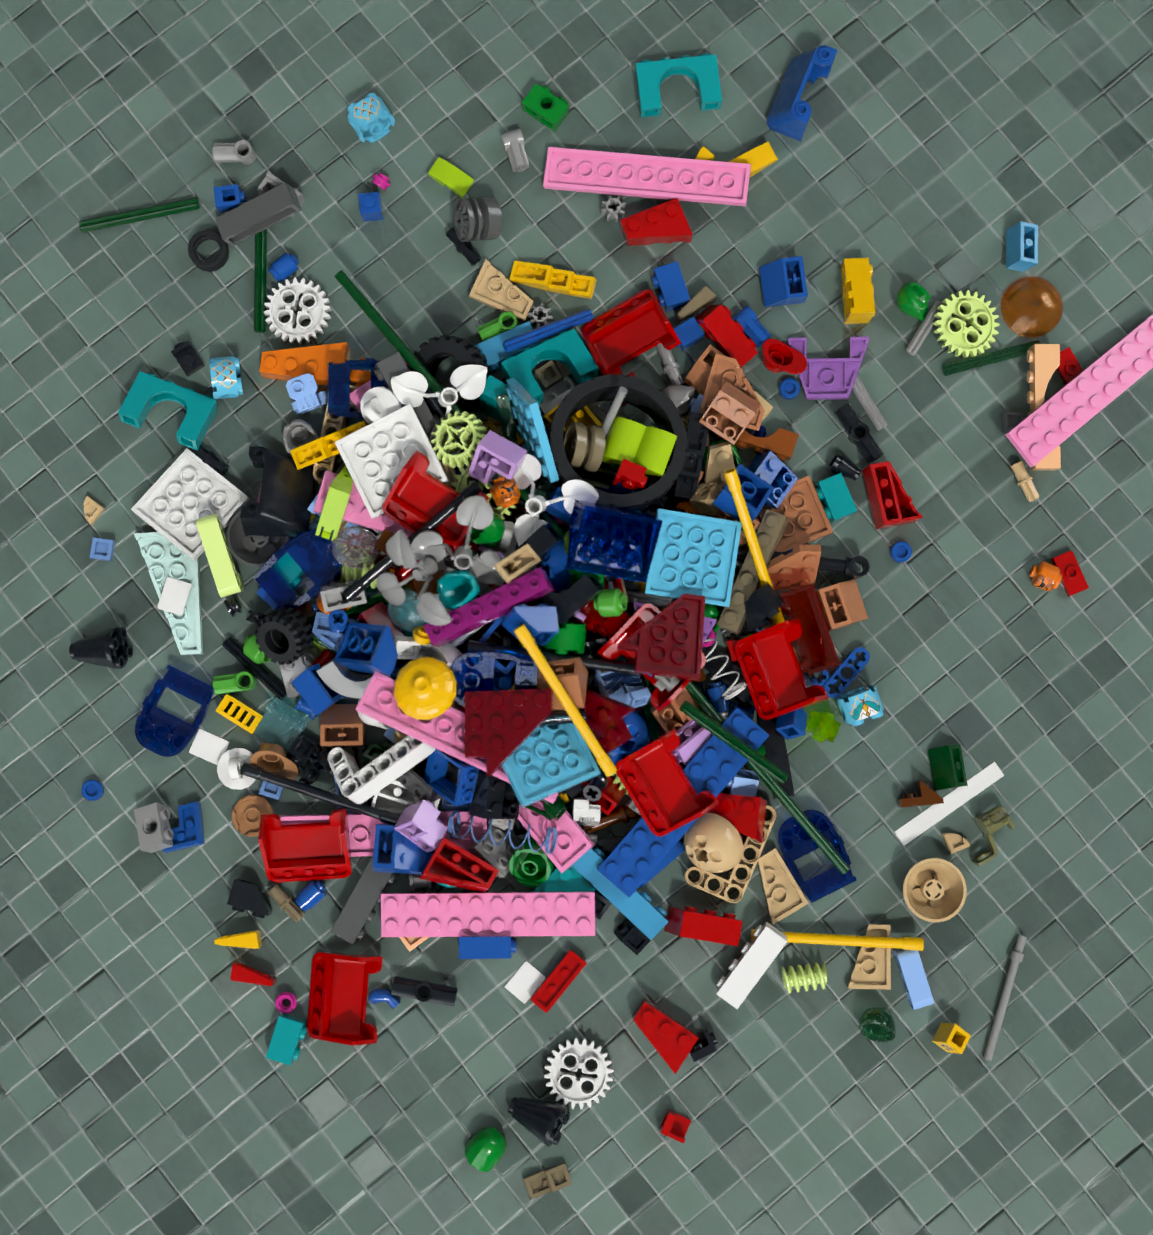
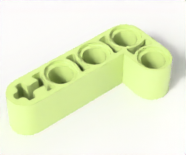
(219, 556)

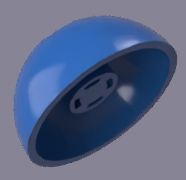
(556, 565)
(639, 733)

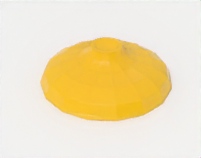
(425, 688)

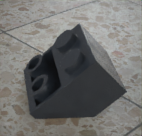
(493, 799)

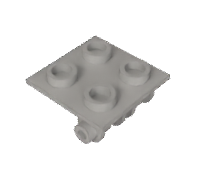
(293, 670)
(496, 856)

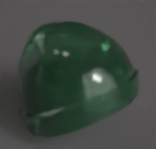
(877, 1024)

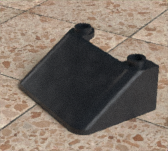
(283, 496)

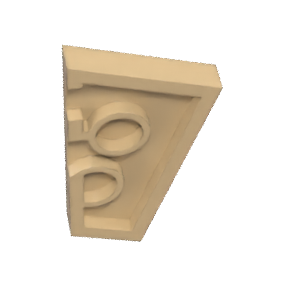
(718, 460)

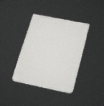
(174, 596)
(208, 746)
(525, 982)

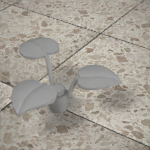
(475, 513)
(401, 553)

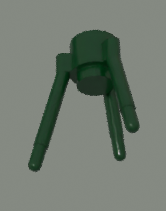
(553, 811)

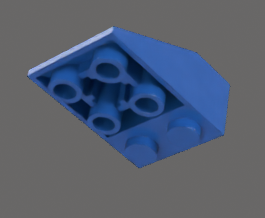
(397, 853)

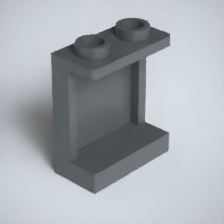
(419, 788)

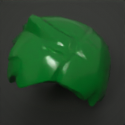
(490, 535)

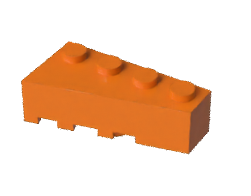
(294, 362)

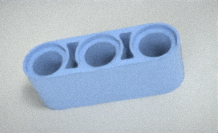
(913, 978)

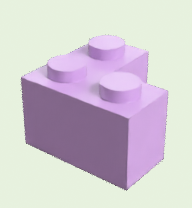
(496, 455)
(421, 825)

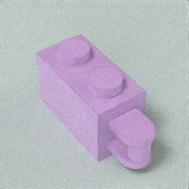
(692, 739)

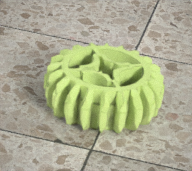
(445, 448)

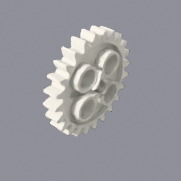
(316, 313)
(574, 1092)

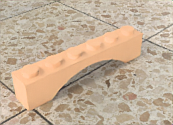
(1043, 362)

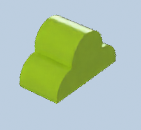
(639, 444)

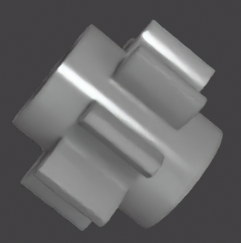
(615, 202)
(540, 310)
(666, 682)

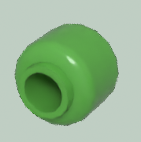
(610, 602)
(252, 650)

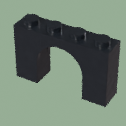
(579, 594)

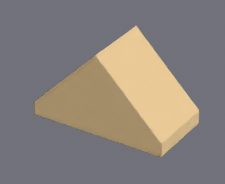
(517, 564)

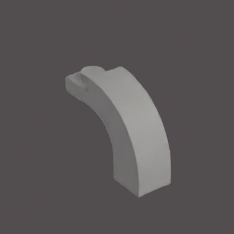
(344, 680)

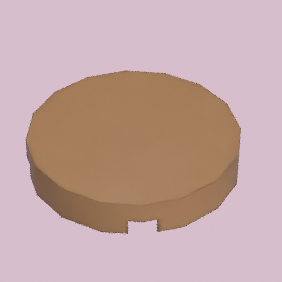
(248, 812)

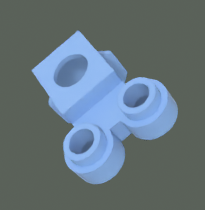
(304, 390)

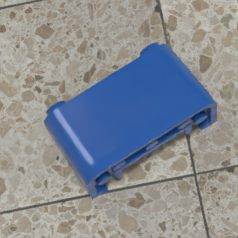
(788, 112)

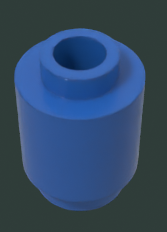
(283, 267)
(716, 699)
(310, 895)

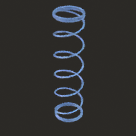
(546, 840)

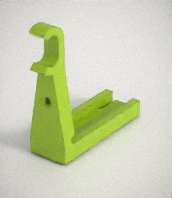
(335, 504)

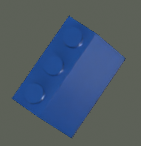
(367, 649)

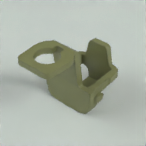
(988, 826)

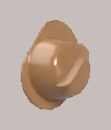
(273, 759)

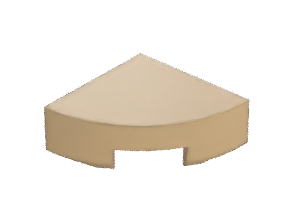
(92, 510)
(955, 842)

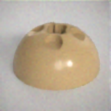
(713, 844)
(946, 891)

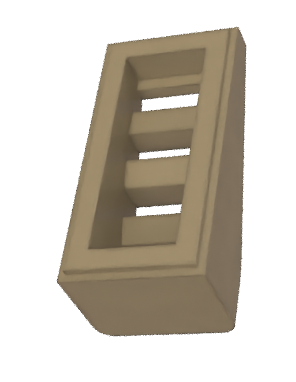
(700, 301)

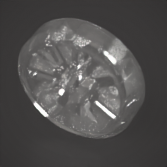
(344, 549)

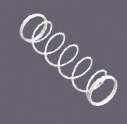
(728, 693)

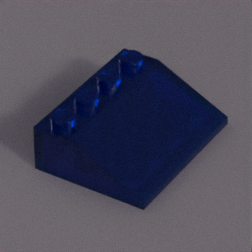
(612, 541)

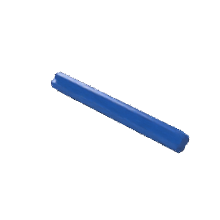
(547, 330)

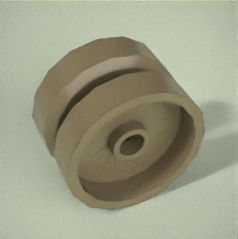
(584, 446)

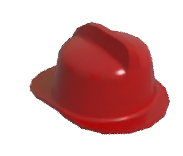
(781, 357)

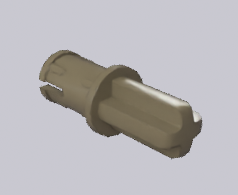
(286, 903)

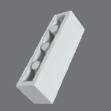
(751, 965)

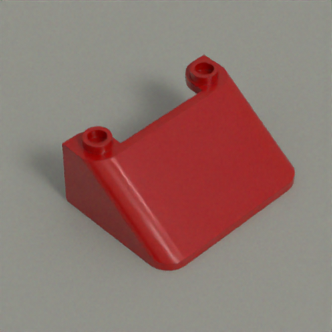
(628, 332)
(419, 497)
(610, 652)
(774, 671)
(661, 786)
(306, 849)
(340, 998)

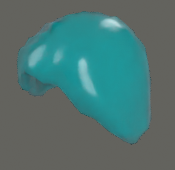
(457, 589)

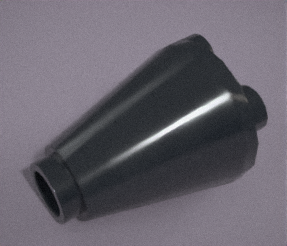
(104, 648)
(540, 1118)

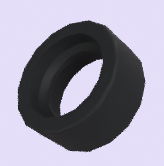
(200, 237)

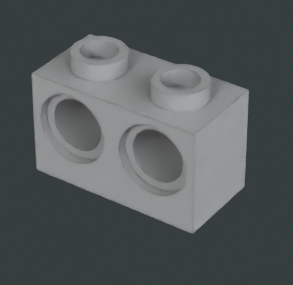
(334, 598)

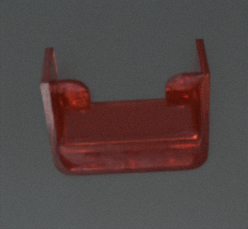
(815, 642)

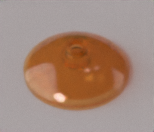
(1025, 317)

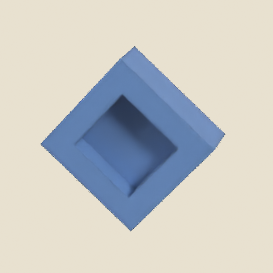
(102, 549)
(271, 790)

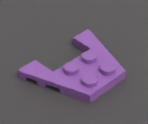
(830, 376)

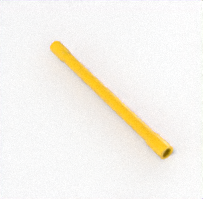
(735, 488)
(529, 643)
(904, 943)

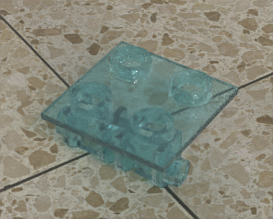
(281, 724)

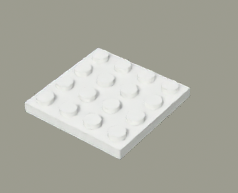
(381, 451)
(184, 494)

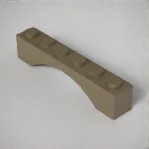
(769, 536)

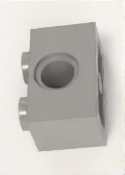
(146, 819)

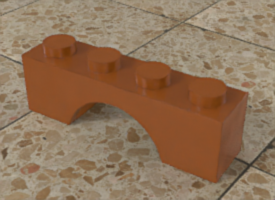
(780, 443)

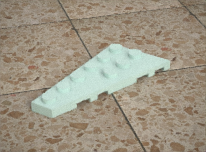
(168, 561)

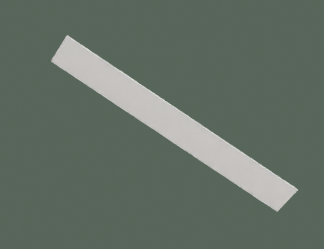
(951, 802)

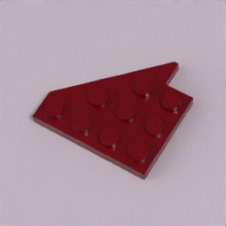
(671, 640)
(606, 720)
(502, 722)

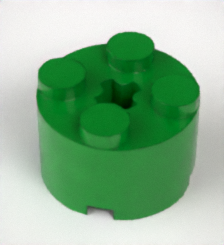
(570, 637)
(530, 866)

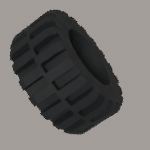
(450, 346)

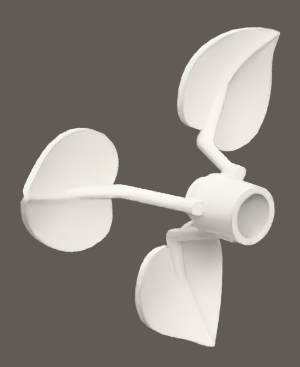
(467, 380)
(571, 490)

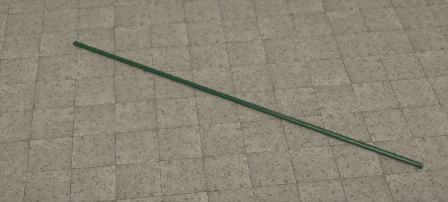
(694, 692)

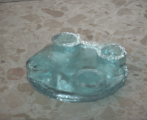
(406, 615)

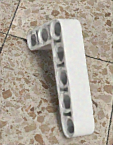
(364, 783)

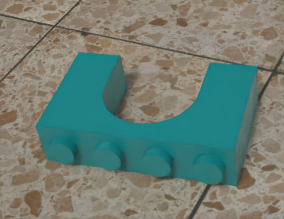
(700, 69)
(564, 348)
(150, 390)

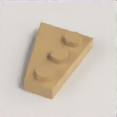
(499, 293)
(779, 886)
(873, 963)

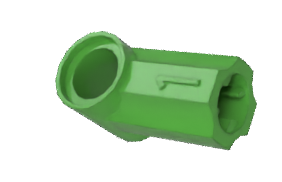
(496, 326)
(233, 683)

